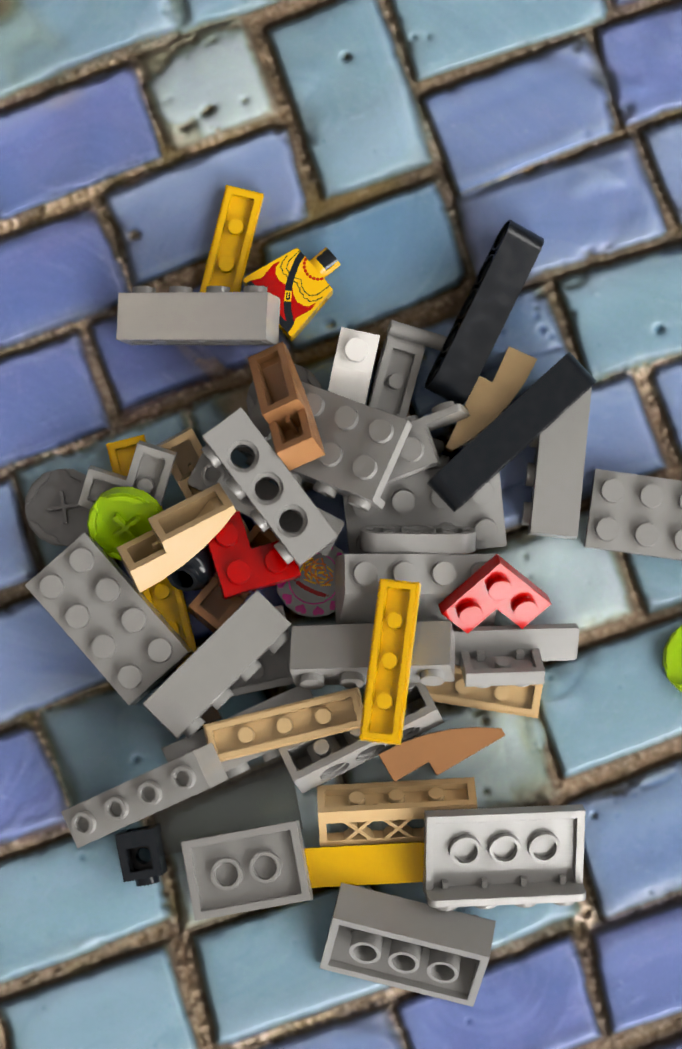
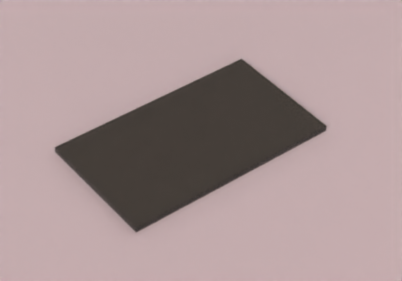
(246, 801)

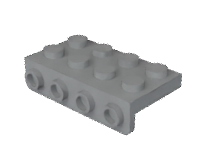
(357, 443)
(417, 504)
(504, 856)

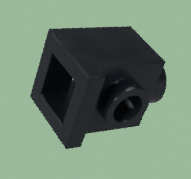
(128, 846)

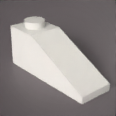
(353, 364)

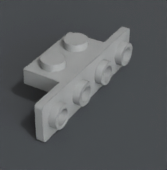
(419, 449)
(206, 475)
(512, 654)

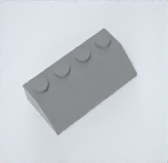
(438, 574)
(407, 944)

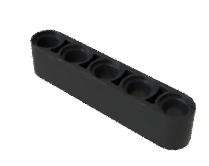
(484, 313)
(511, 432)

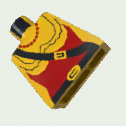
(298, 285)

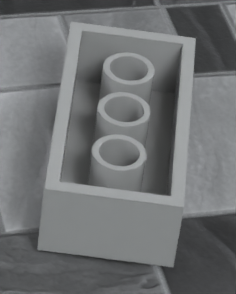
(109, 619)

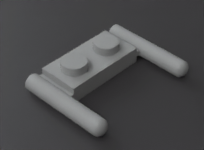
(399, 369)

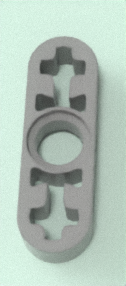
(418, 539)

